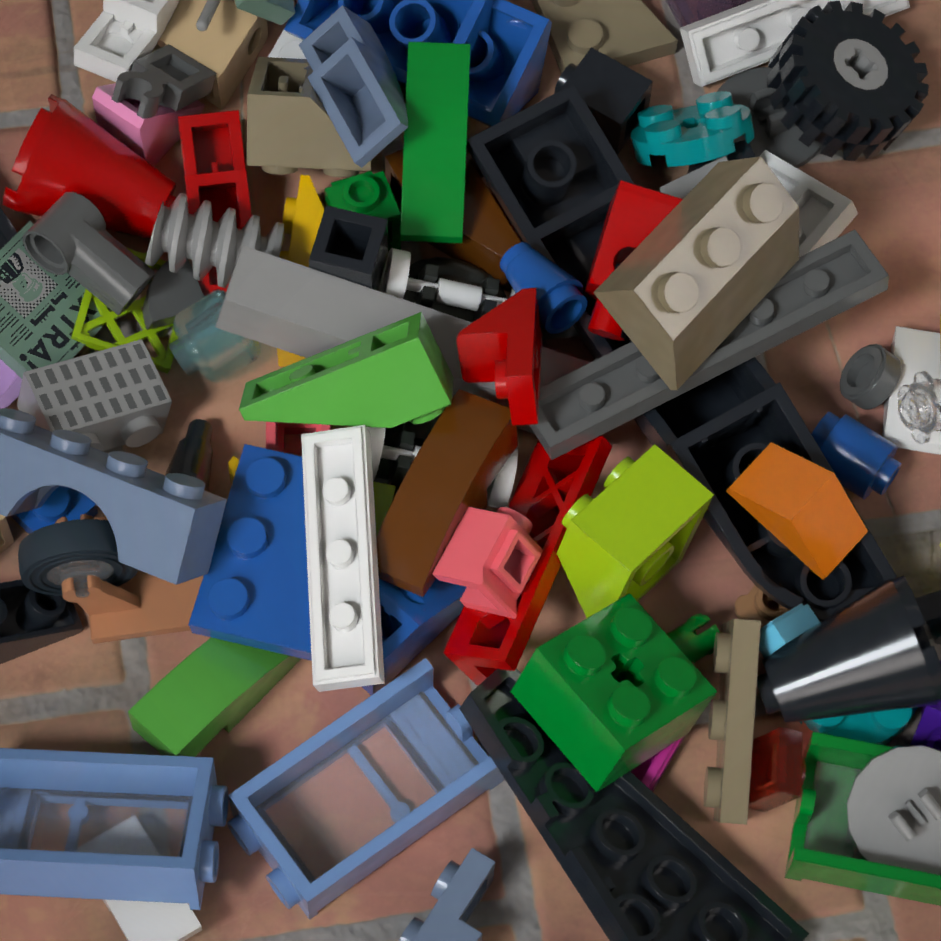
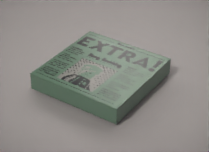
(37, 311)

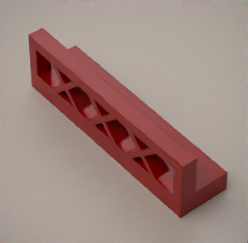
(544, 496)

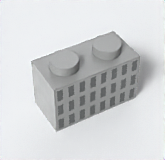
(103, 395)

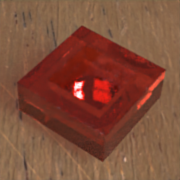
(776, 769)

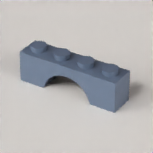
(157, 519)

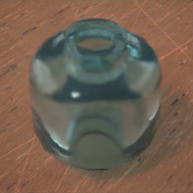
(207, 348)

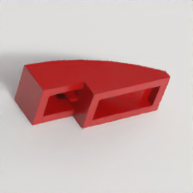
(215, 170)

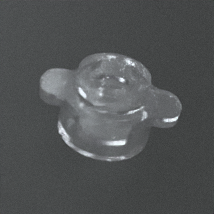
(921, 406)

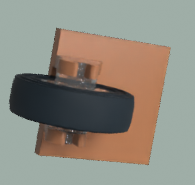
(83, 566)

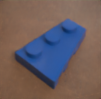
(259, 562)

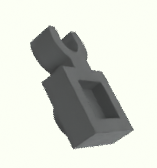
(164, 79)

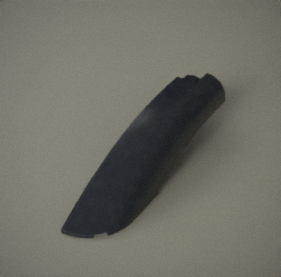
(556, 188)

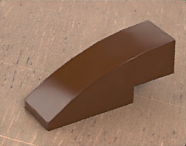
(444, 480)

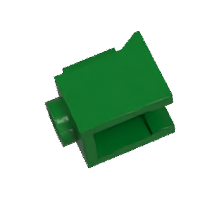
(368, 195)

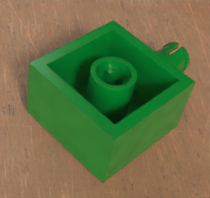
(617, 688)

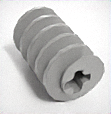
(207, 241)

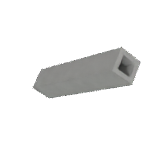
(316, 311)

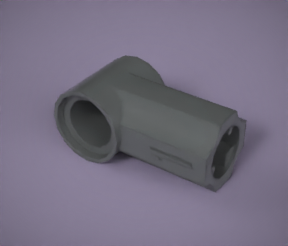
(75, 241)

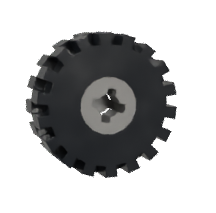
(847, 80)

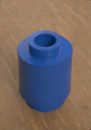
(857, 454)

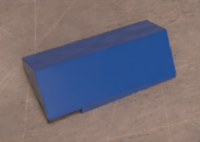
(503, 38)

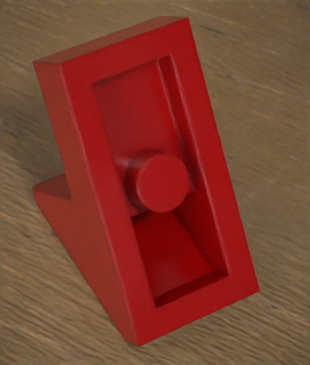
(507, 350)

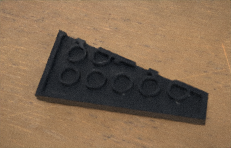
(621, 846)

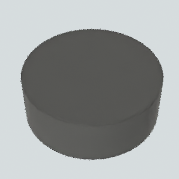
(870, 376)

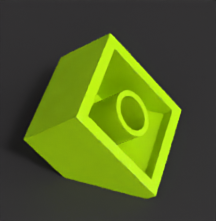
(631, 530)

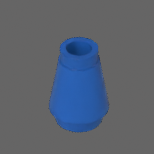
(558, 292)

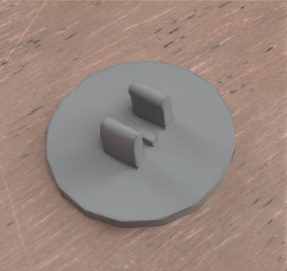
(898, 809)

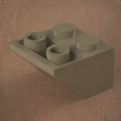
(290, 124)

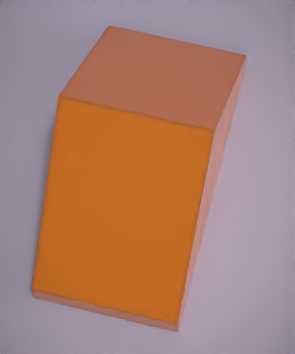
(800, 507)

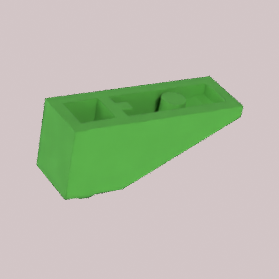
(367, 381)

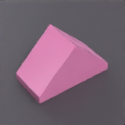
(147, 137)

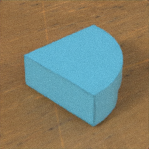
(786, 628)

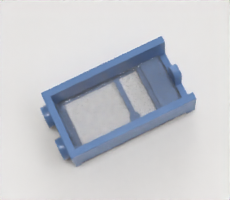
(361, 791)
(109, 825)

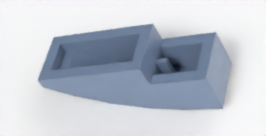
(355, 84)

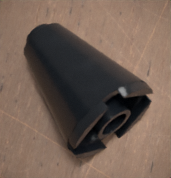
(856, 661)

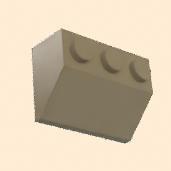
(704, 267)

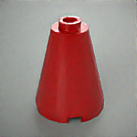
(77, 155)

